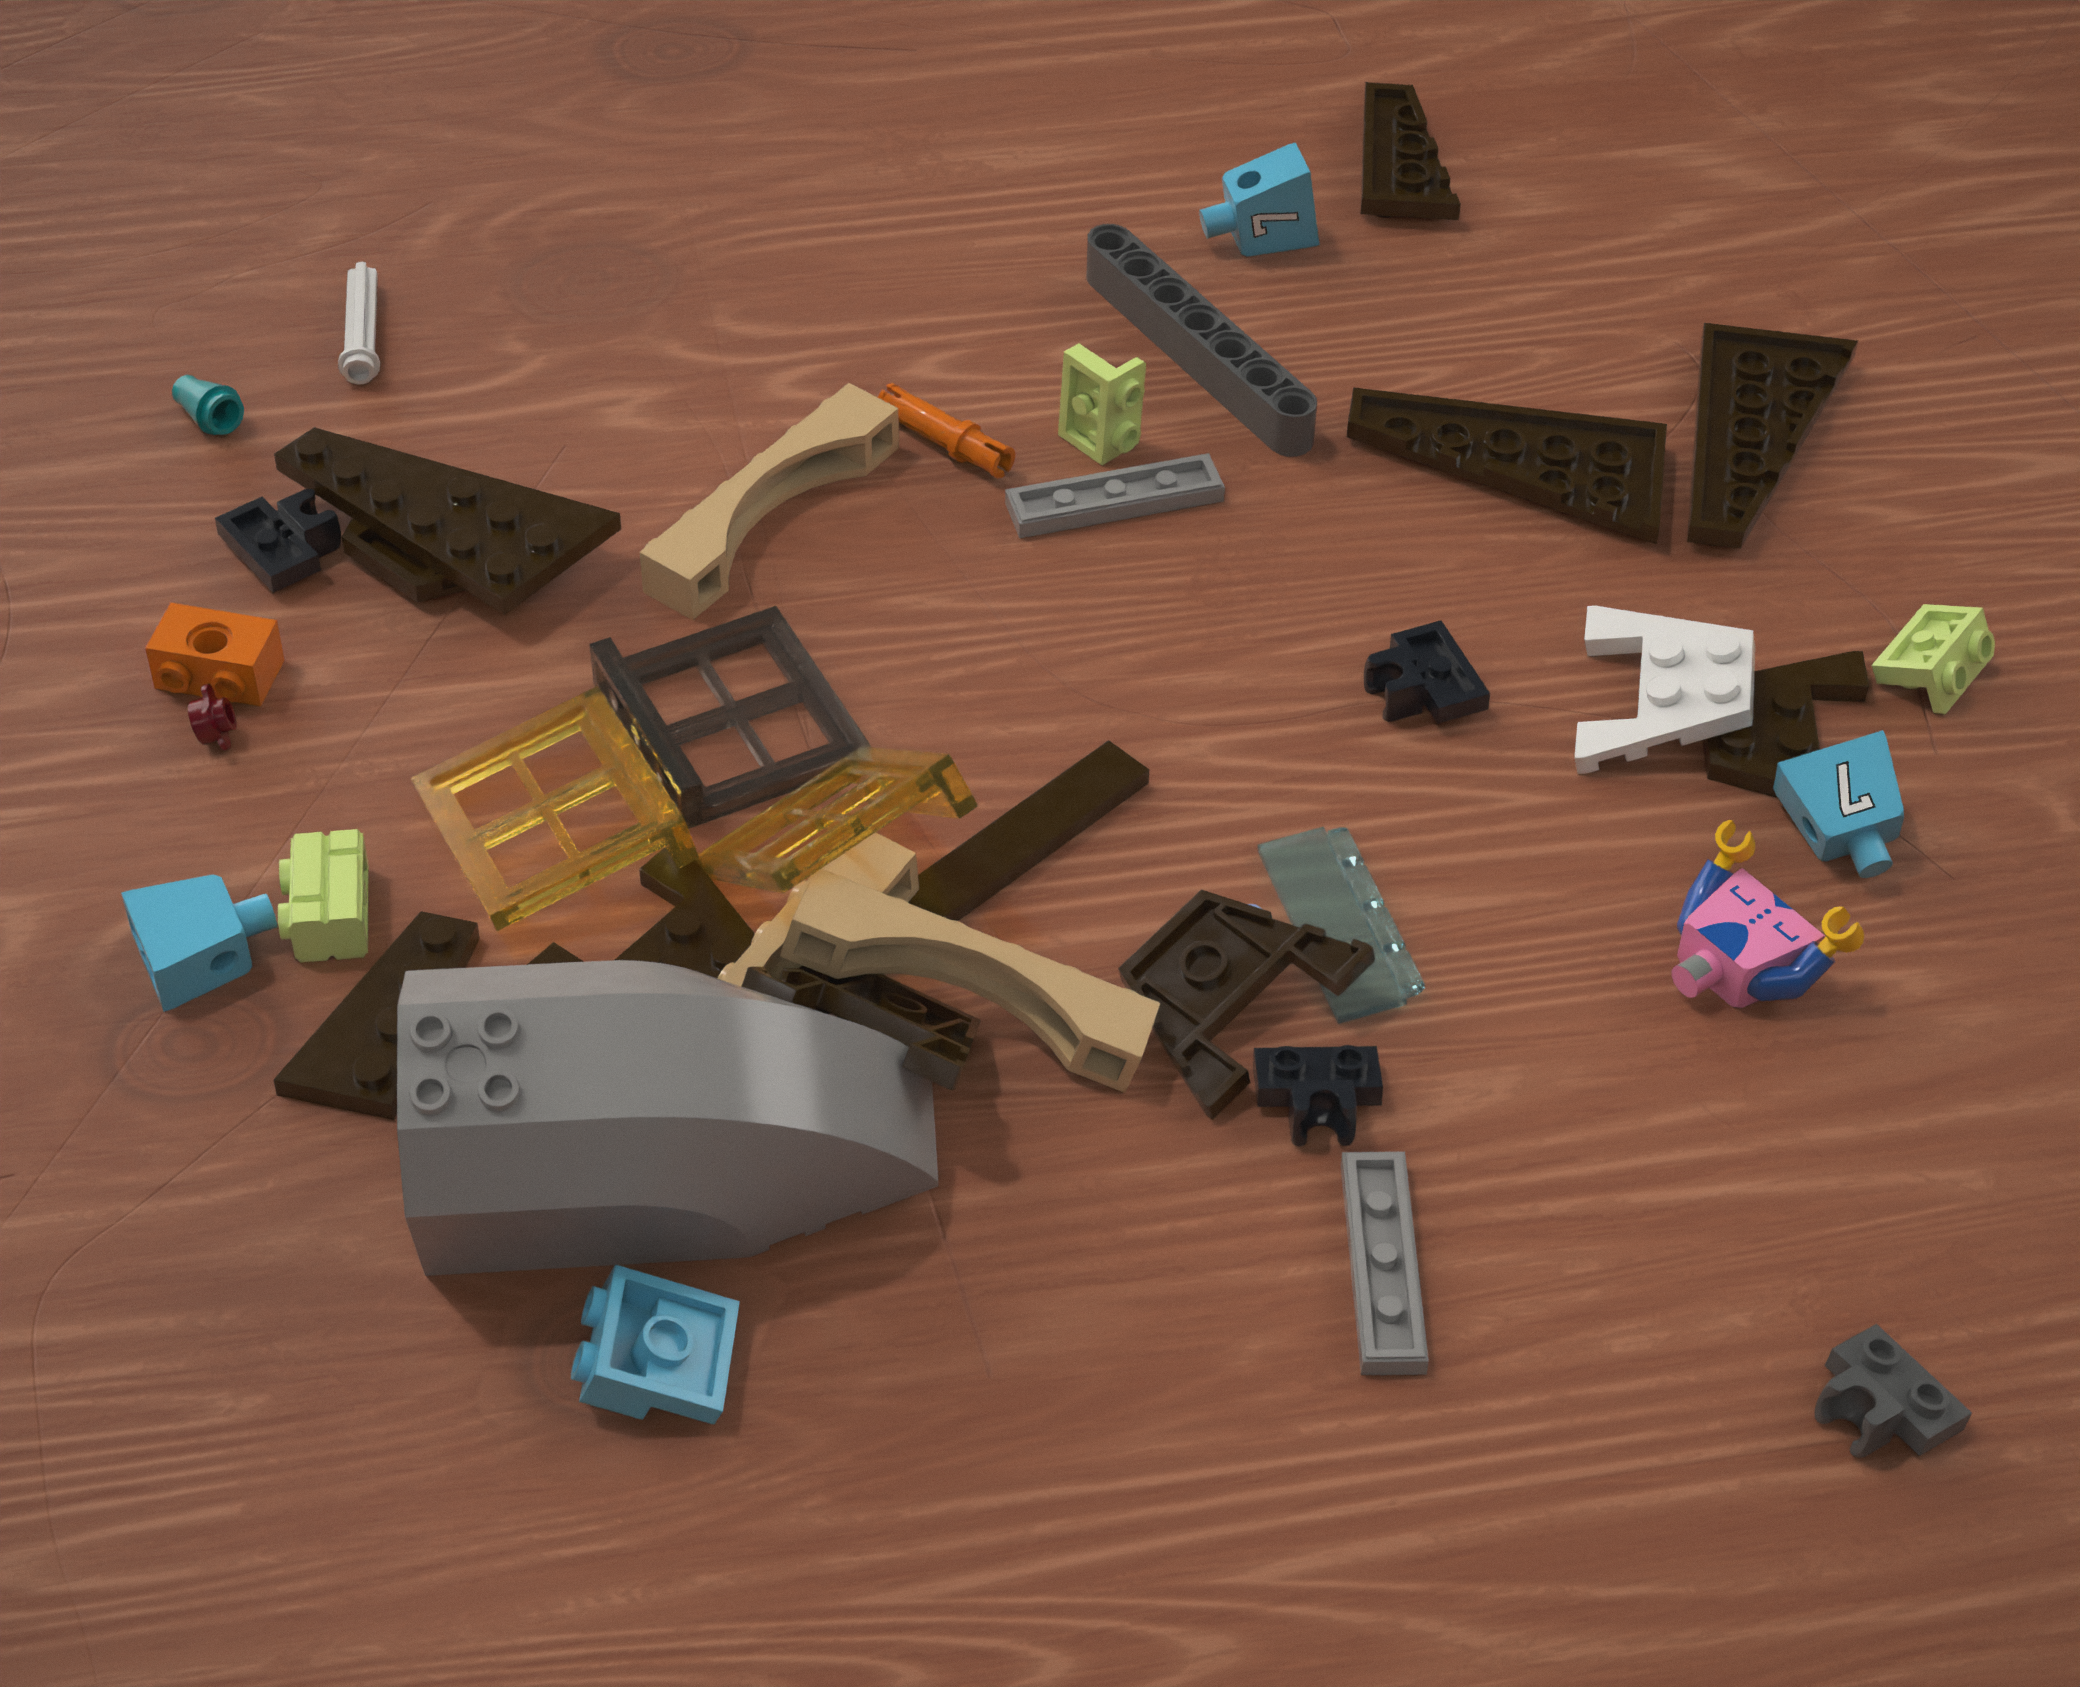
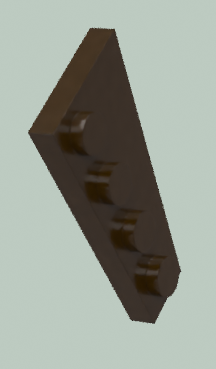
(1401, 159)
(354, 1051)

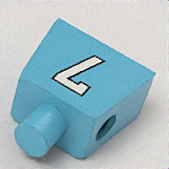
(1266, 205)
(1845, 801)

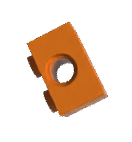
(216, 648)

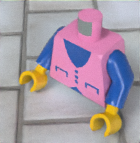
(1748, 939)

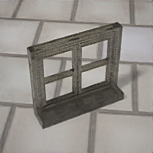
(622, 681)

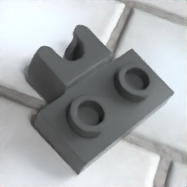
(1887, 1394)

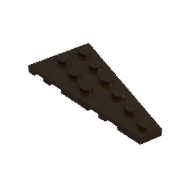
(1752, 417)
(1563, 460)
(465, 525)

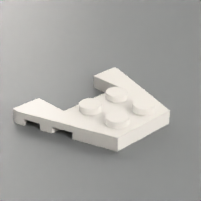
(1690, 688)

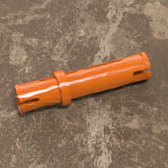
(958, 437)

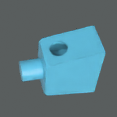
(194, 935)

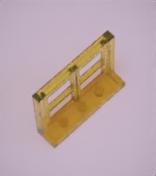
(622, 766)
(885, 778)

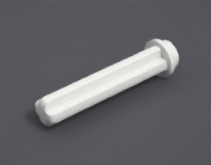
(358, 360)

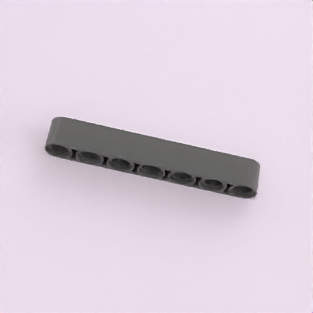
(1201, 340)

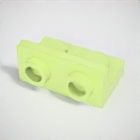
(1100, 404)
(1938, 651)

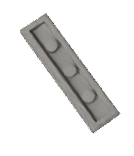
(1114, 495)
(1383, 1264)

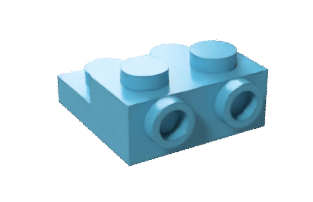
(655, 1347)

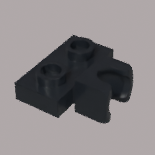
(283, 542)
(1425, 670)
(1318, 1086)

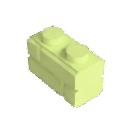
(326, 896)

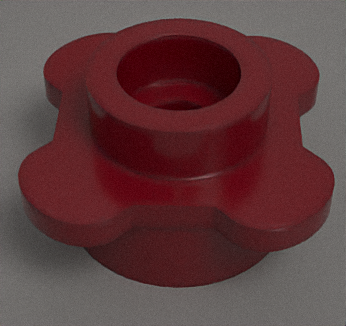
(212, 718)

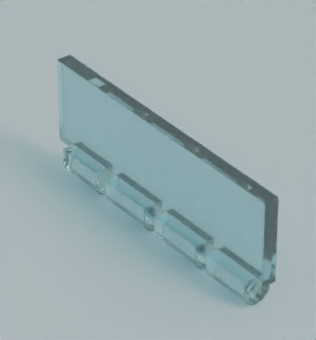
(1329, 887)

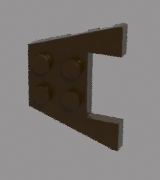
(1783, 719)
(697, 934)
(1212, 966)
(933, 1031)

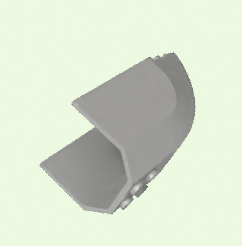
(639, 1117)

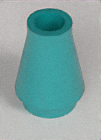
(211, 405)

